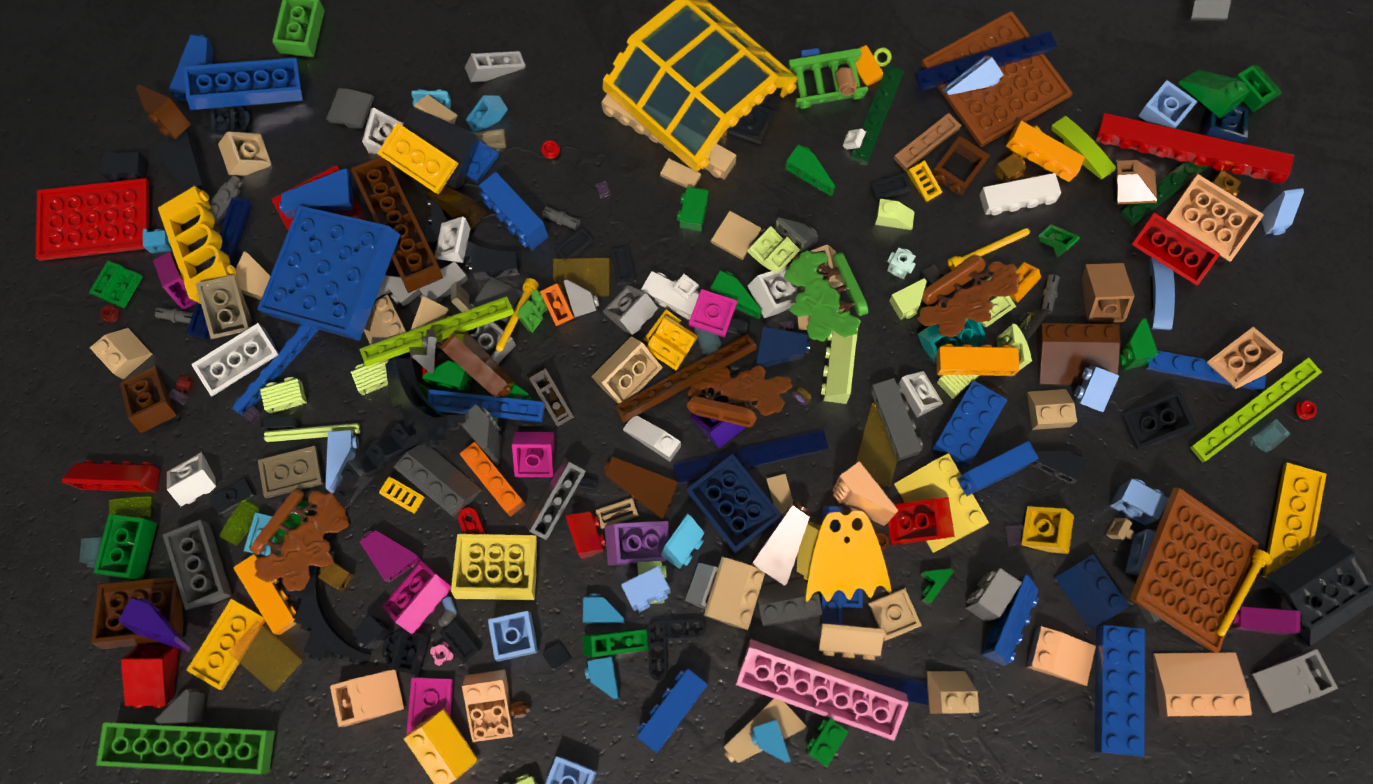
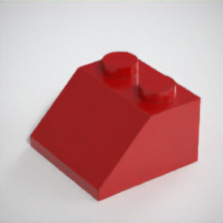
(585, 534)

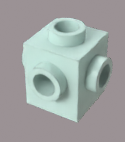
(901, 263)

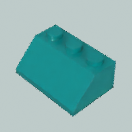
(971, 335)

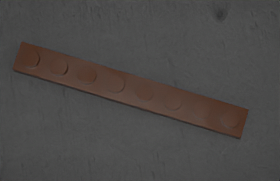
(685, 377)

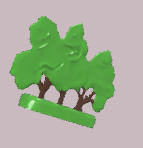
(821, 300)

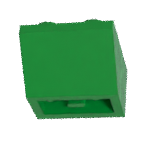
(1261, 87)

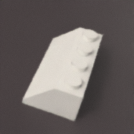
(235, 359)

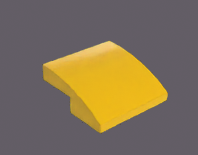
(671, 343)

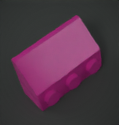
(416, 597)

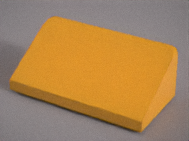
(868, 67)
(1028, 278)

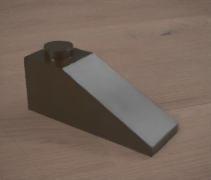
(459, 205)
(550, 395)

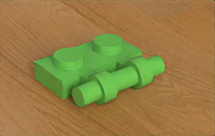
(531, 312)

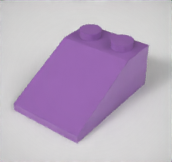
(636, 542)

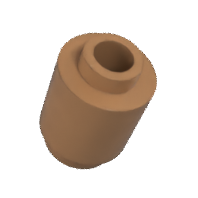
(846, 81)

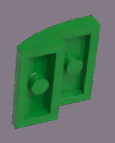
(116, 284)

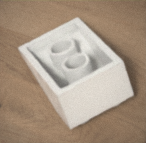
(773, 292)

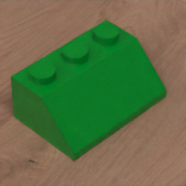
(125, 547)

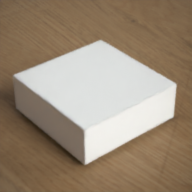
(854, 139)
(685, 287)

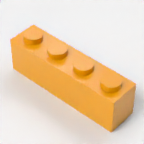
(1045, 151)
(977, 360)
(267, 596)

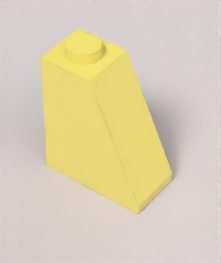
(806, 548)

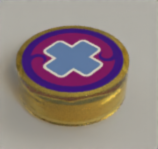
(802, 396)

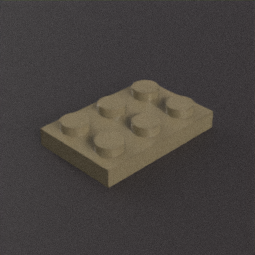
(290, 471)

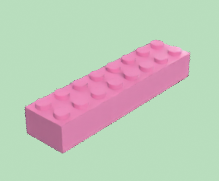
(822, 689)

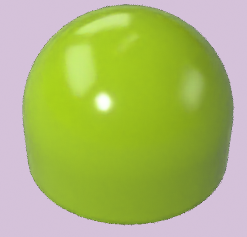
(885, 50)

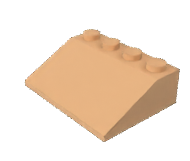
(1214, 217)
(861, 493)
(1200, 685)

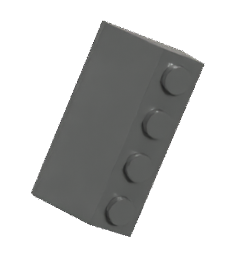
(484, 432)
(438, 479)
(197, 564)

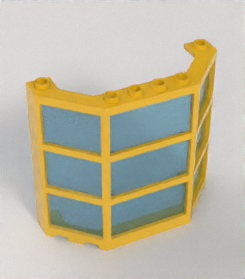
(693, 78)

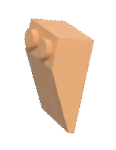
(1246, 358)
(1061, 655)

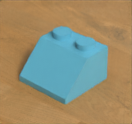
(683, 542)

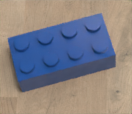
(513, 211)
(969, 424)
(672, 710)

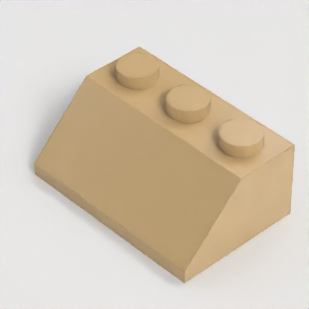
(383, 322)
(627, 371)
(734, 593)
(850, 641)

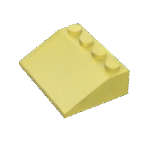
(939, 481)
(495, 567)

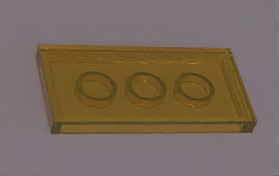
(875, 450)

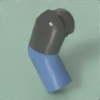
(449, 613)

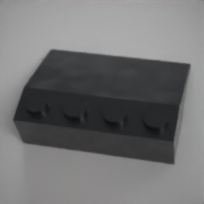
(445, 137)

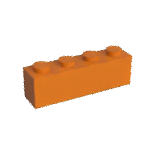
(492, 479)

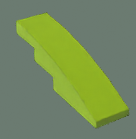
(1079, 141)

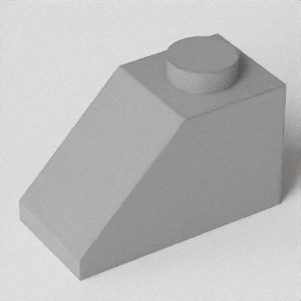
(581, 299)

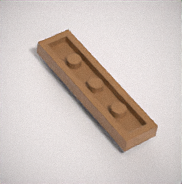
(927, 142)

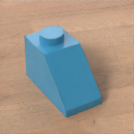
(486, 113)
(598, 610)
(603, 675)
(770, 740)

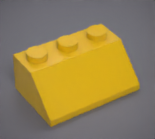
(440, 748)

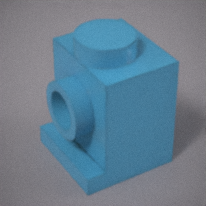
(156, 241)

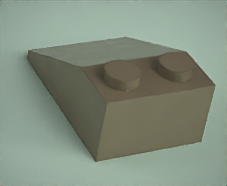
(224, 306)

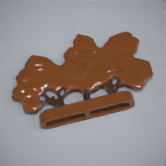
(970, 302)
(745, 388)
(301, 545)

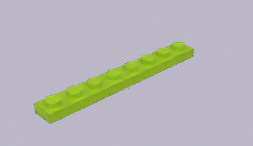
(443, 329)
(1255, 410)

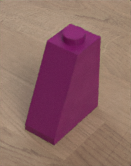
(172, 280)
(387, 555)
(1267, 620)

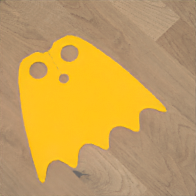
(847, 565)

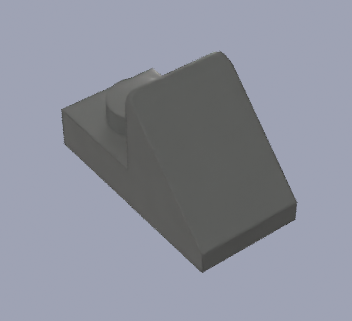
(426, 354)

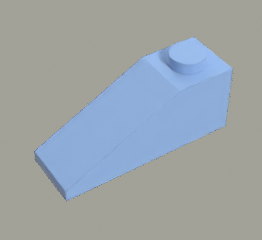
(980, 75)
(1281, 211)
(340, 450)

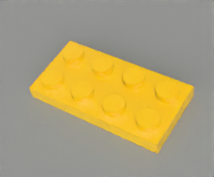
(417, 158)
(212, 660)

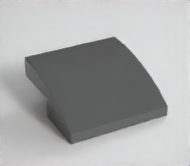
(350, 108)
(496, 290)

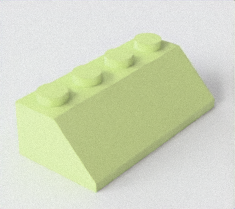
(839, 368)

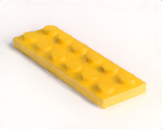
(1294, 514)

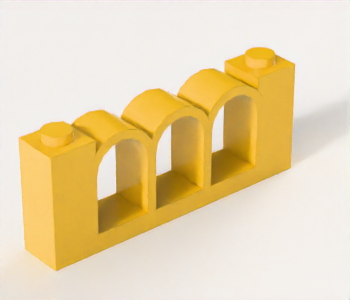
(176, 213)

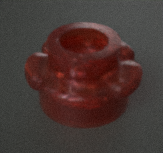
(112, 317)
(184, 383)

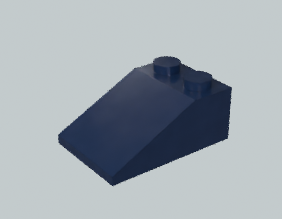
(1229, 127)

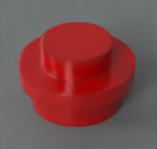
(550, 149)
(1306, 409)

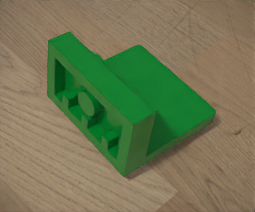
(826, 742)

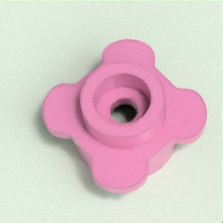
(435, 651)

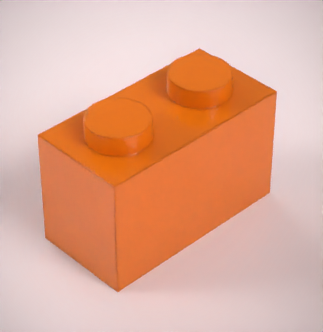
(558, 304)

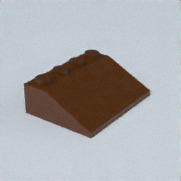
(1070, 348)
(113, 599)

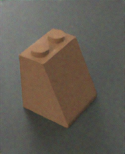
(1106, 293)

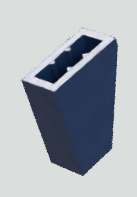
(781, 347)

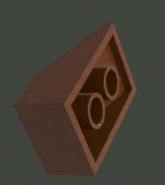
(163, 112)
(147, 400)

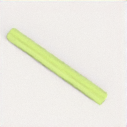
(308, 432)

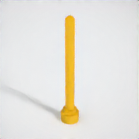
(956, 261)
(528, 286)
(1260, 559)

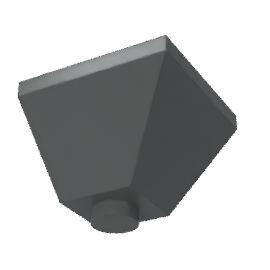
(798, 233)

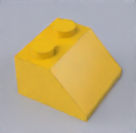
(1048, 529)

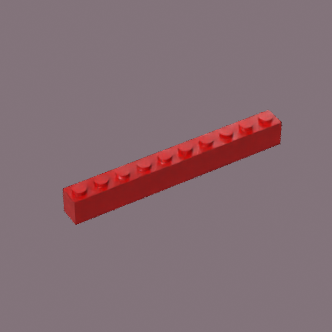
(1195, 148)

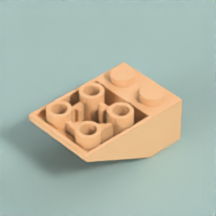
(366, 698)
(488, 705)

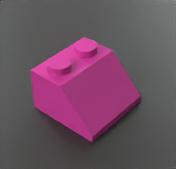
(533, 454)

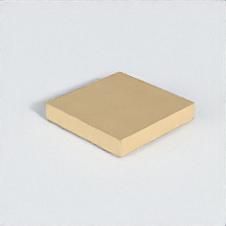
(736, 235)
(894, 614)

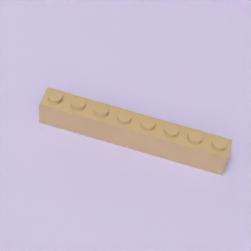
(720, 158)

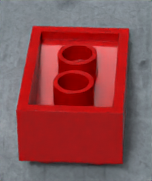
(921, 521)

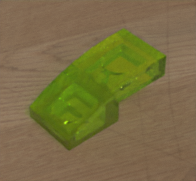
(131, 507)
(238, 523)

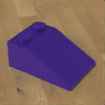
(148, 622)

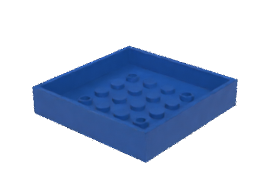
(329, 272)

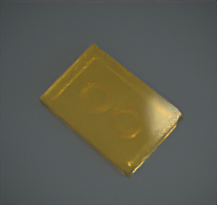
(587, 272)
(265, 656)

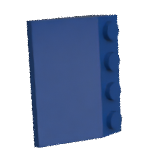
(1008, 627)

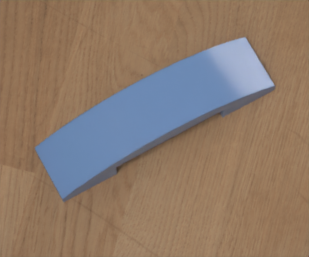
(1163, 296)

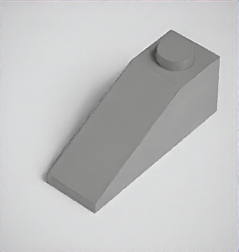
(493, 65)

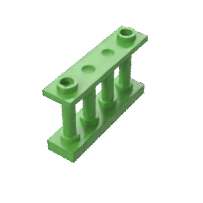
(816, 63)

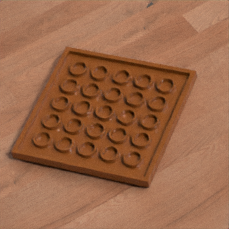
(1021, 93)
(1193, 569)

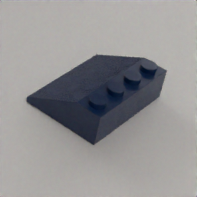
(733, 504)

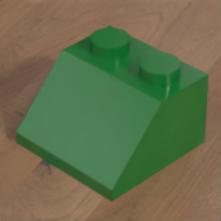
(1138, 347)
(449, 377)

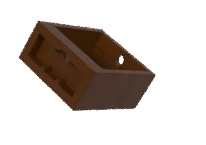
(968, 151)

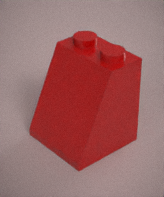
(149, 675)

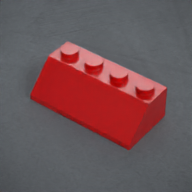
(1175, 249)
(113, 476)

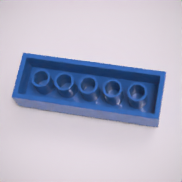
(242, 83)
(1120, 690)

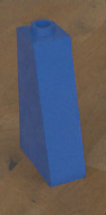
(197, 52)
(326, 194)
(997, 469)

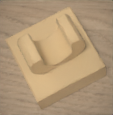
(1120, 529)

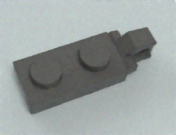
(221, 200)

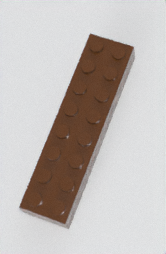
(390, 207)

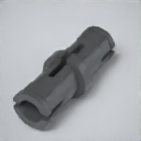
(561, 218)
(1050, 292)
(174, 315)

